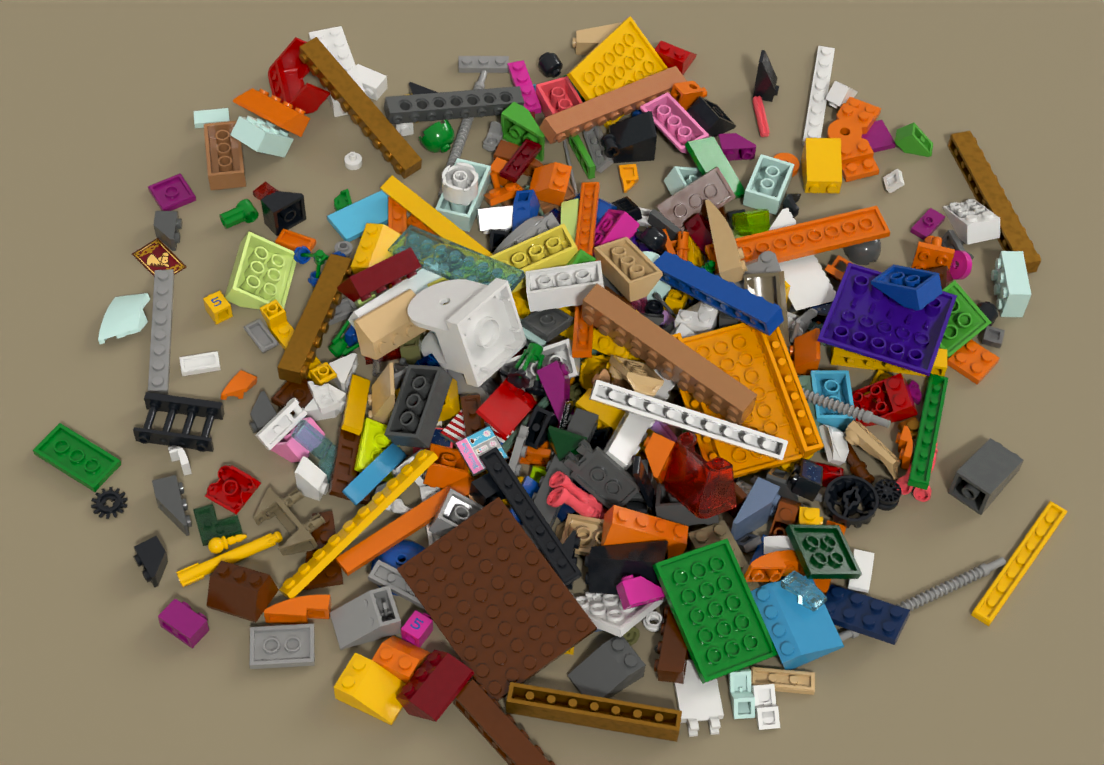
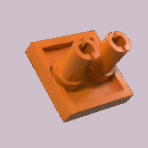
(932, 255)

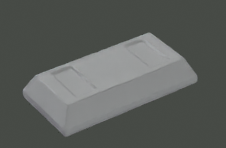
(261, 336)

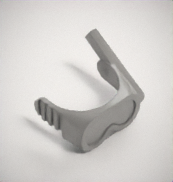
(801, 324)

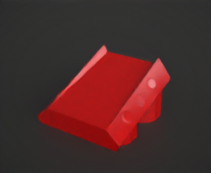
(232, 488)

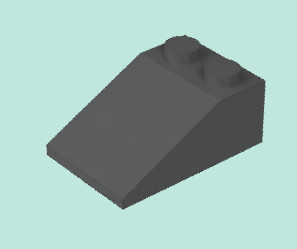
(608, 669)

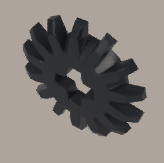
(112, 496)

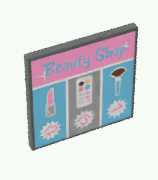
(476, 445)

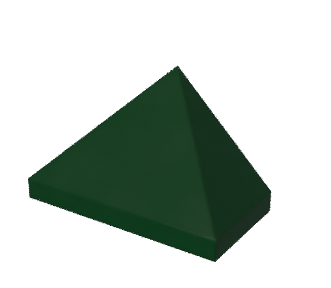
(563, 441)

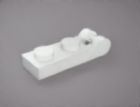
(281, 424)

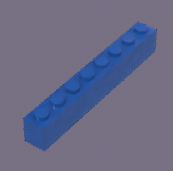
(719, 293)

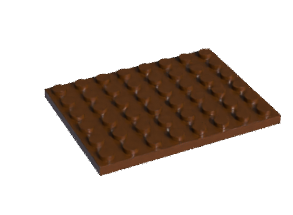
(496, 599)

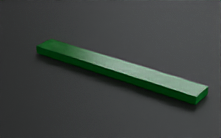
(928, 432)

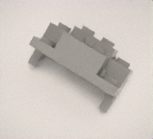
(527, 230)

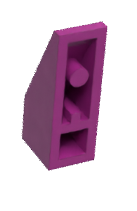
(556, 385)

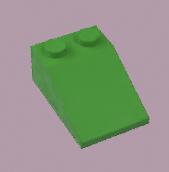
(520, 125)

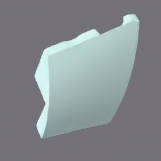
(124, 317)

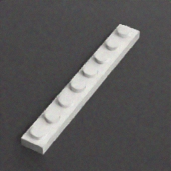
(818, 93)

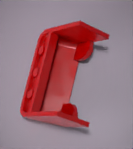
(287, 80)

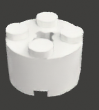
(460, 183)

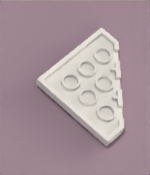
(608, 613)

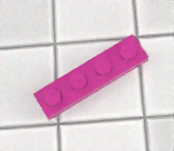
(520, 77)

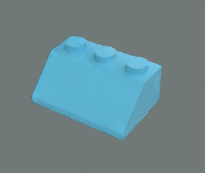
(837, 386)

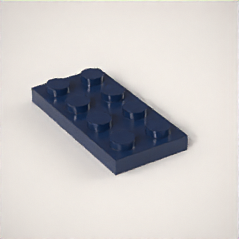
(866, 614)

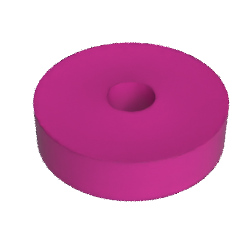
(965, 265)

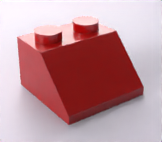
(675, 56)

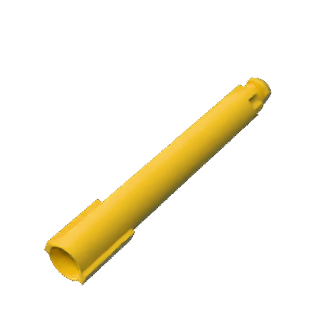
(198, 571)

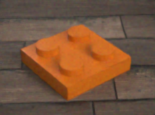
(973, 361)

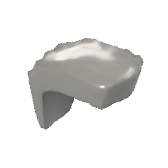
(494, 136)

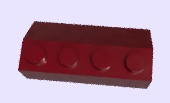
(380, 275)

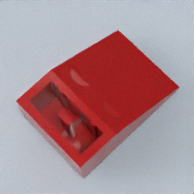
(893, 406)

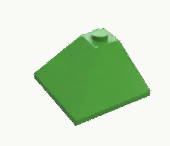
(964, 322)

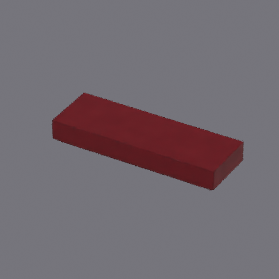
(520, 160)

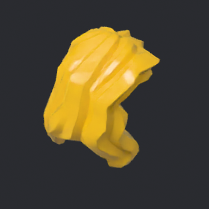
(591, 367)

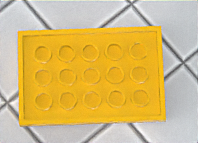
(616, 62)

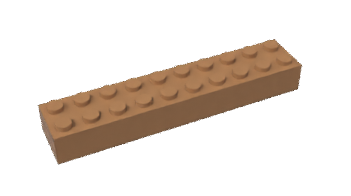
(668, 355)

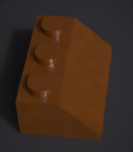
(240, 591)

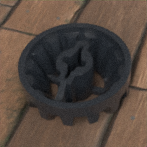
(855, 489)

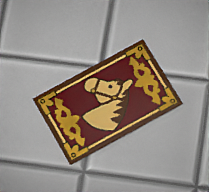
(158, 257)

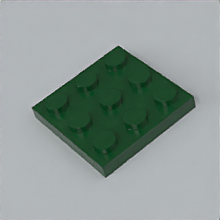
(823, 552)

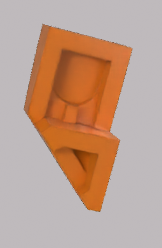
(238, 385)

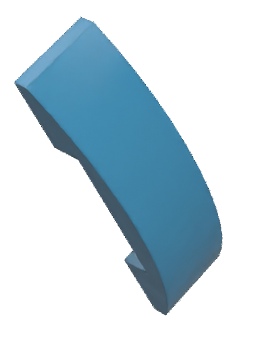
(374, 473)

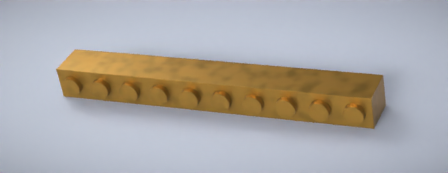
(360, 108)
(992, 196)

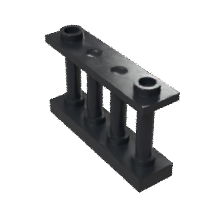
(179, 405)

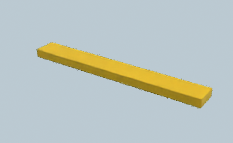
(429, 216)
(1019, 563)

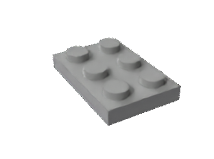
(282, 646)

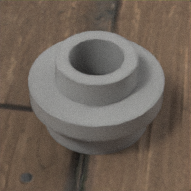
(344, 247)

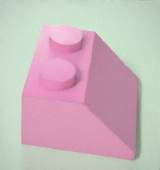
(292, 449)

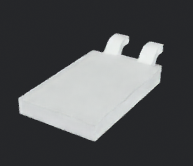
(698, 701)

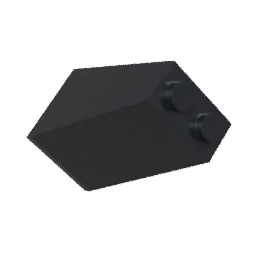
(613, 562)

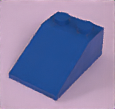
(909, 286)

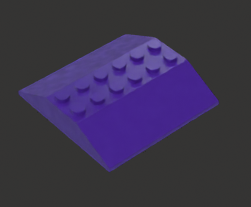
(882, 329)

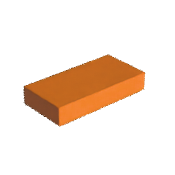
(293, 240)

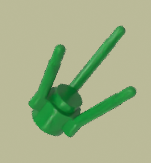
(339, 345)

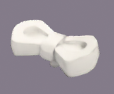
(399, 507)

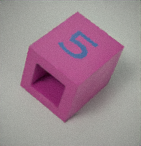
(417, 628)

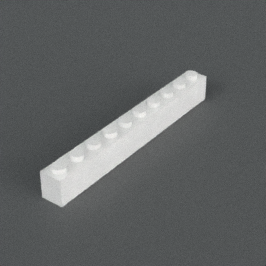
(688, 420)
(632, 427)

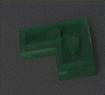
(210, 527)

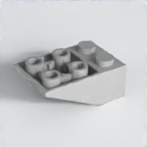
(366, 618)

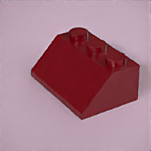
(434, 686)

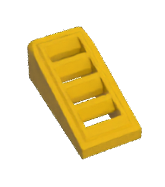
(675, 300)

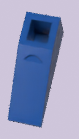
(524, 207)

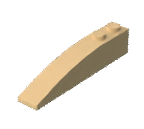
(727, 253)

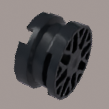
(891, 494)

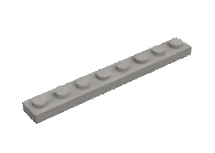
(161, 332)

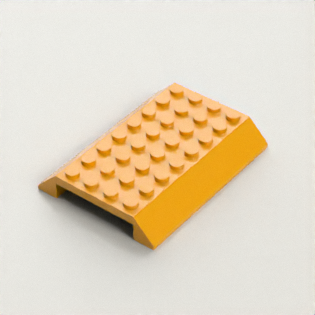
(780, 405)

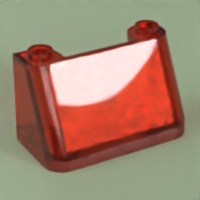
(698, 484)

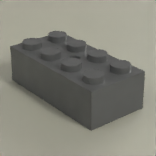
(418, 406)

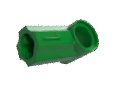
(243, 212)

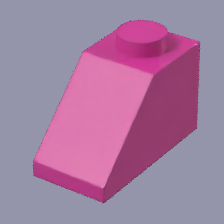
(638, 592)

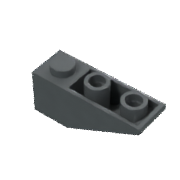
(169, 501)

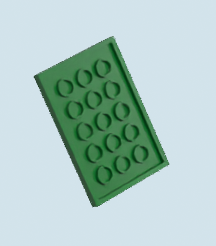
(714, 610)

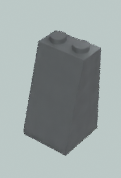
(985, 476)

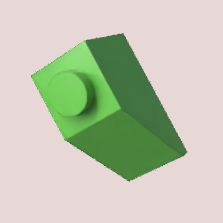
(913, 140)

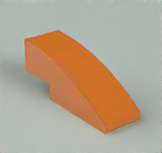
(299, 610)

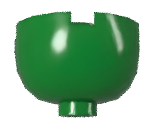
(438, 137)

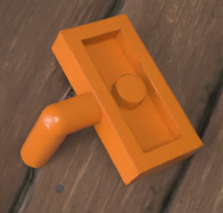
(500, 194)

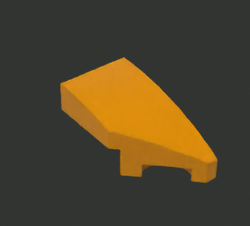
(628, 176)

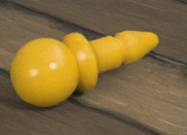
(217, 544)

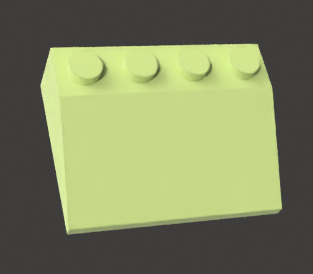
(260, 273)

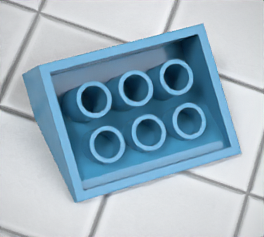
(794, 629)

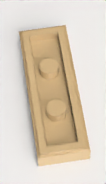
(784, 680)

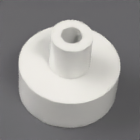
(353, 161)

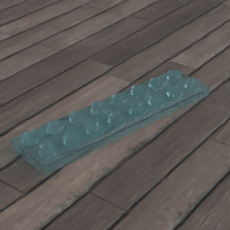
(454, 260)

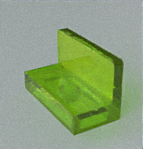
(751, 222)

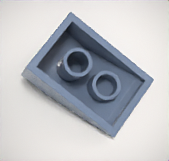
(757, 508)

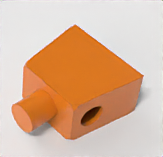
(687, 93)

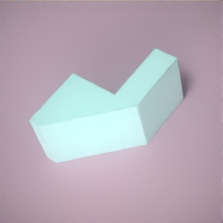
(741, 694)

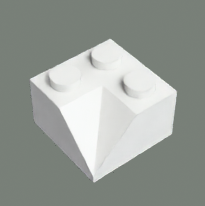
(699, 318)

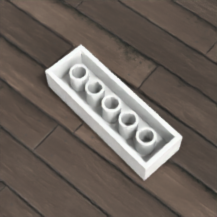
(337, 45)

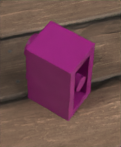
(183, 622)

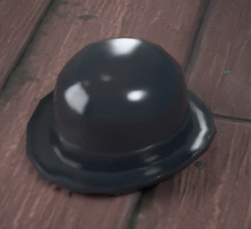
(653, 238)

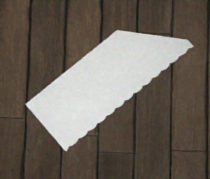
(804, 275)

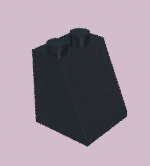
(635, 138)

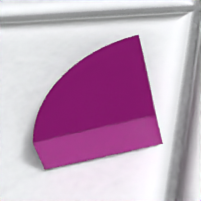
(915, 392)

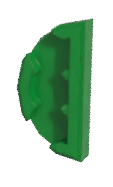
(342, 200)

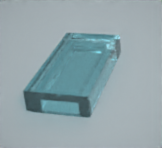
(311, 439)

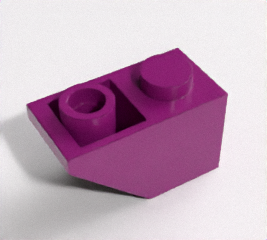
(736, 147)

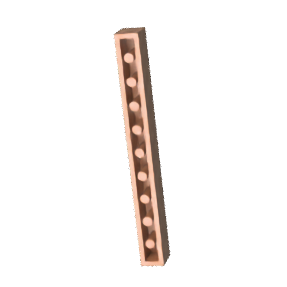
(609, 106)

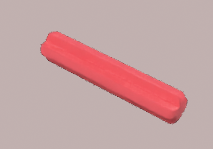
(761, 116)

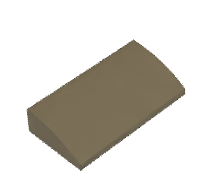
(772, 288)

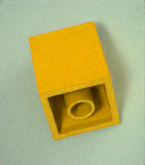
(822, 165)

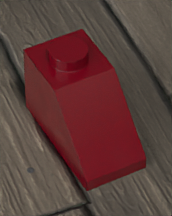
(699, 231)

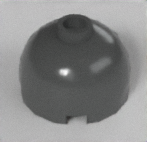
(864, 252)

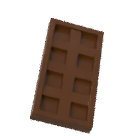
(344, 464)

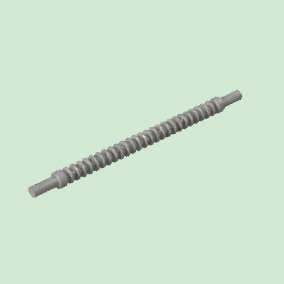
(463, 130)
(866, 416)
(948, 586)

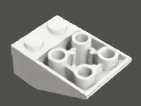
(973, 221)

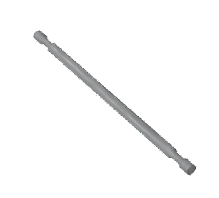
(569, 164)

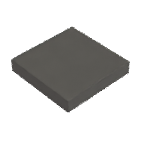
(547, 323)

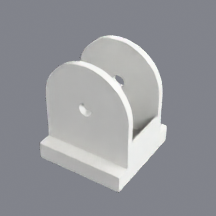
(473, 330)

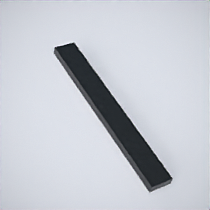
(530, 516)

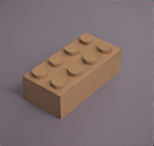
(224, 156)

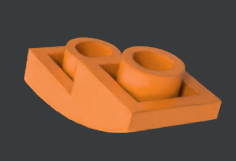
(905, 446)

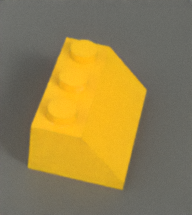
(373, 246)

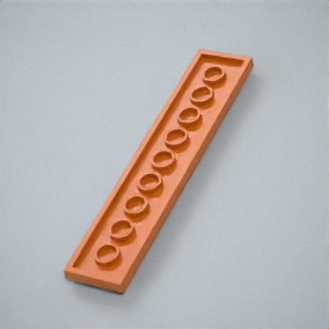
(812, 236)

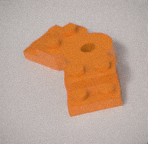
(856, 153)

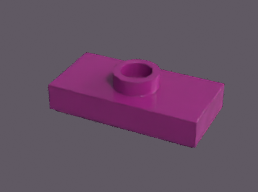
(927, 224)

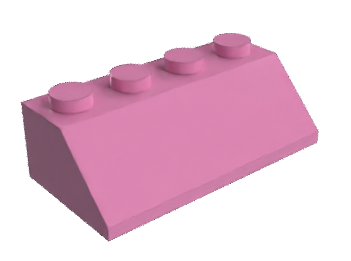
(674, 121)

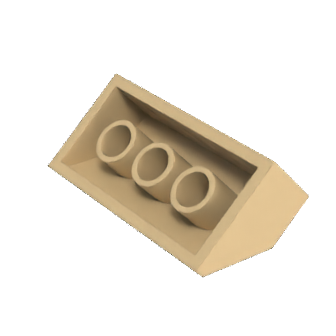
(628, 268)
(386, 327)

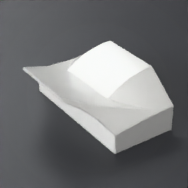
(834, 444)

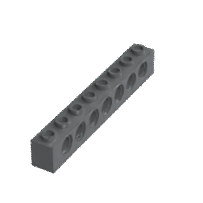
(450, 104)

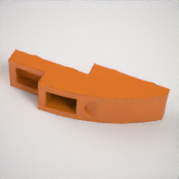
(773, 566)

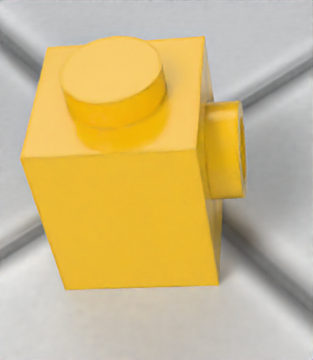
(809, 516)

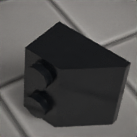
(710, 117)
(283, 210)

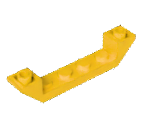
(282, 331)

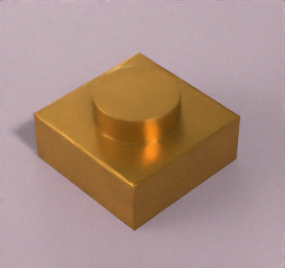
(913, 425)

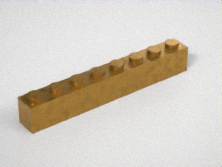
(314, 320)
(593, 711)

